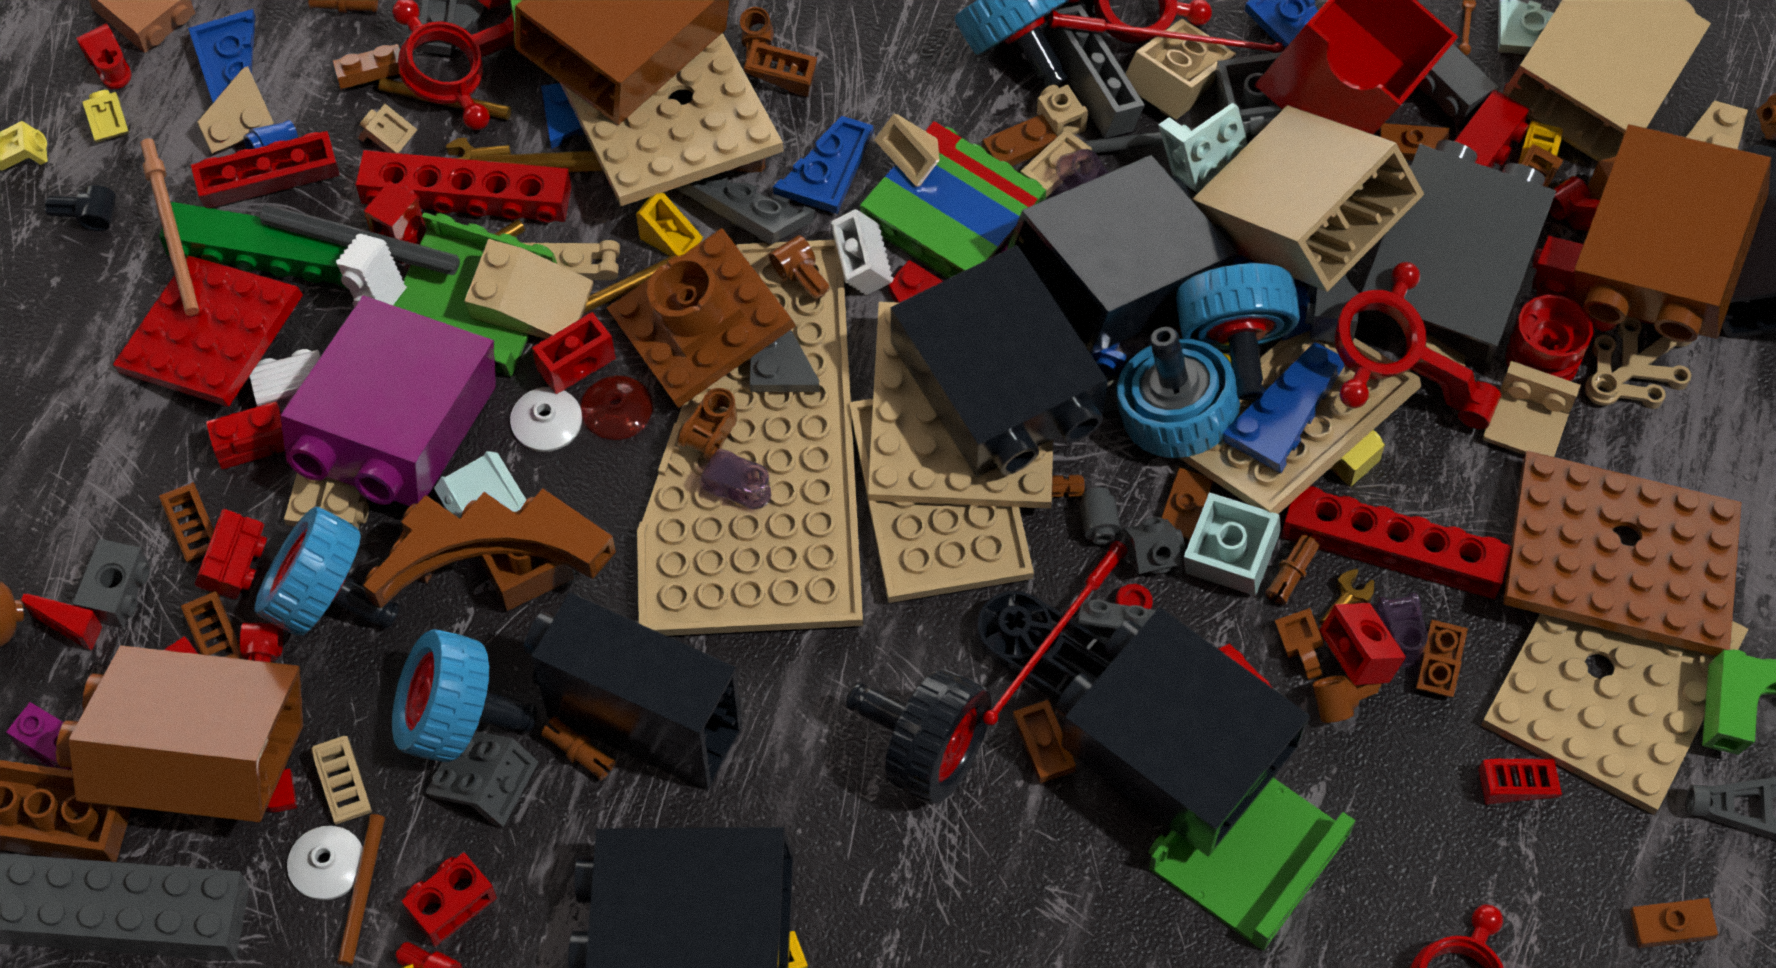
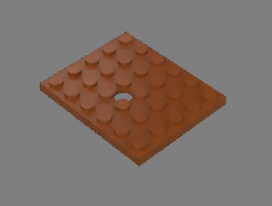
(1574, 567)

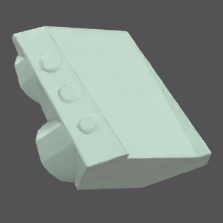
(482, 475)

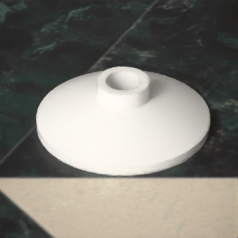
(549, 431)
(330, 878)

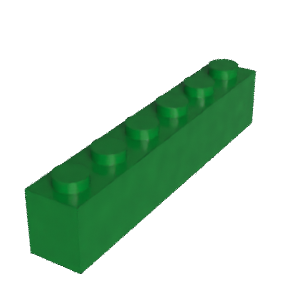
(250, 245)

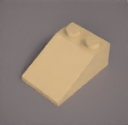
(1175, 71)
(525, 291)

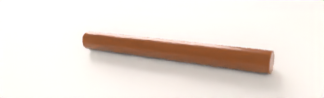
(361, 890)

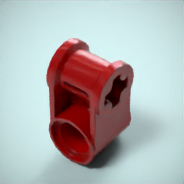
(105, 56)

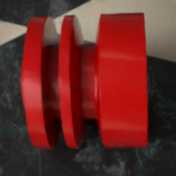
(1550, 336)

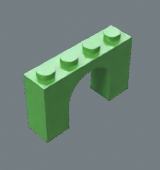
(1733, 697)

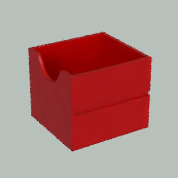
(1357, 61)

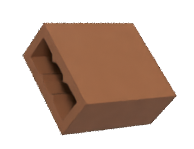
(144, 21)

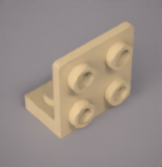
(1531, 411)

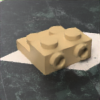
(330, 495)

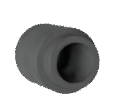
(1099, 516)

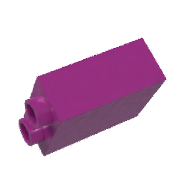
(388, 402)

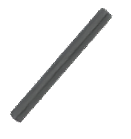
(344, 234)

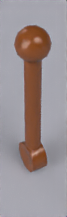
(1468, 6)

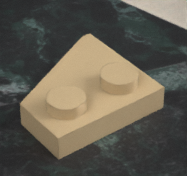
(234, 113)

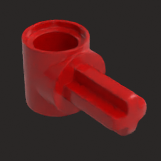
(261, 642)

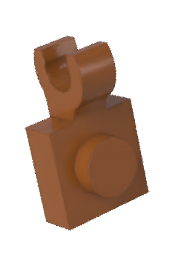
(1300, 638)

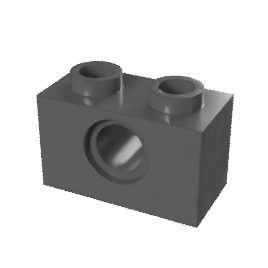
(109, 564)

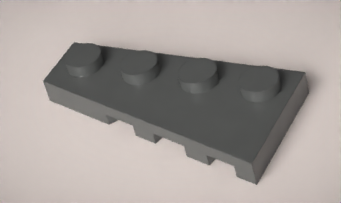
(745, 208)

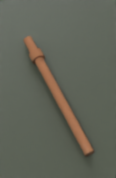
(155, 173)

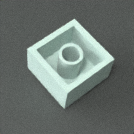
(1232, 543)

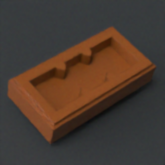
(1410, 136)
(1187, 501)
(1673, 923)

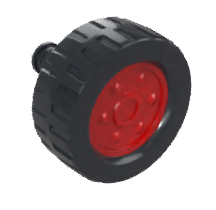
(932, 733)

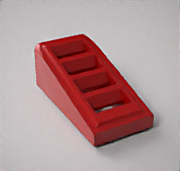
(69, 620)
(1496, 794)

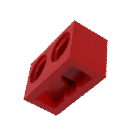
(456, 905)

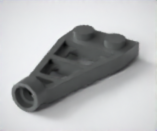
(1723, 805)

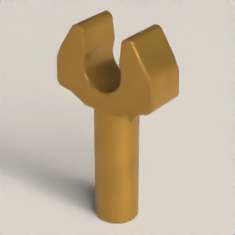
(461, 146)
(1349, 594)

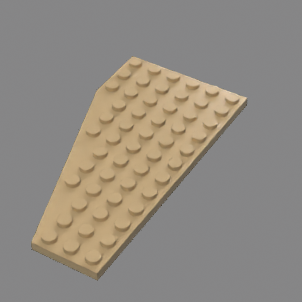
(797, 559)

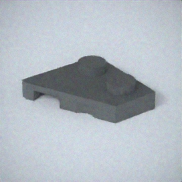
(459, 12)
(782, 368)

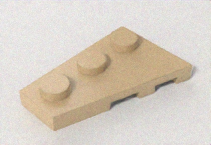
(1720, 125)

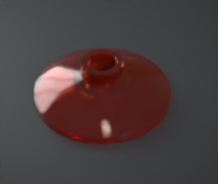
(617, 420)

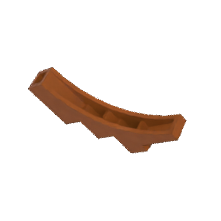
(487, 527)

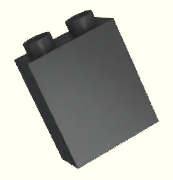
(1469, 243)

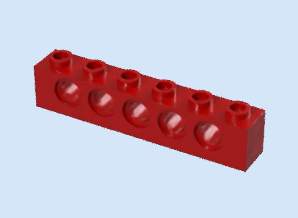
(479, 177)
(1408, 557)

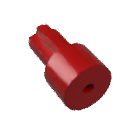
(412, 954)

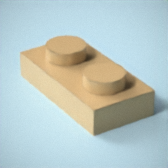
(1044, 164)

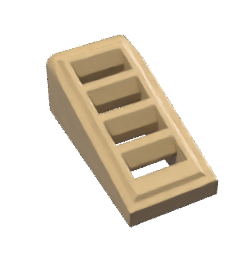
(332, 757)

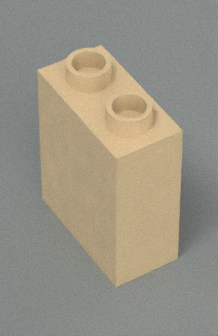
(1605, 67)
(1310, 196)

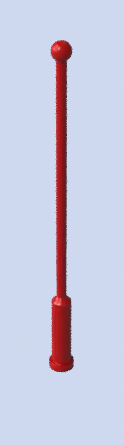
(1100, 25)
(1116, 551)

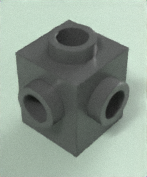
(1154, 546)

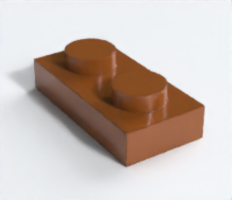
(367, 66)
(1020, 141)
(1043, 741)

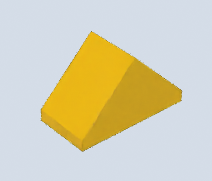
(666, 227)

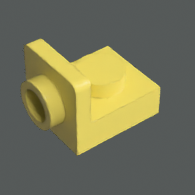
(105, 115)
(20, 143)

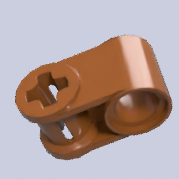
(708, 430)

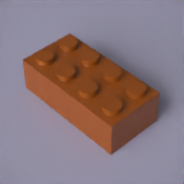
(46, 820)

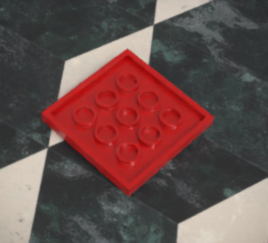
(220, 345)

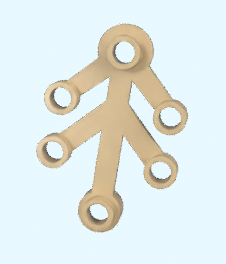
(1633, 367)

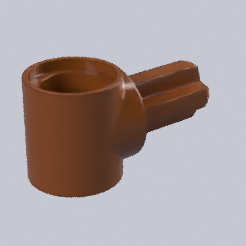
(754, 16)
(796, 262)
(1339, 696)

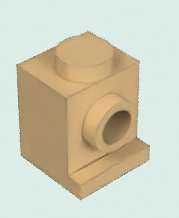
(1062, 110)

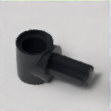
(91, 208)

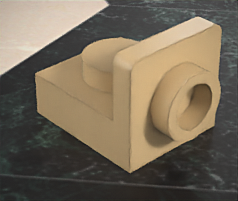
(387, 129)

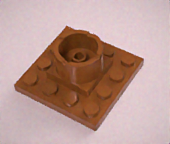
(700, 317)

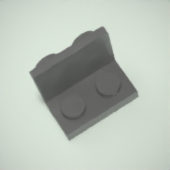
(485, 776)

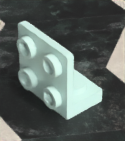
(1206, 150)

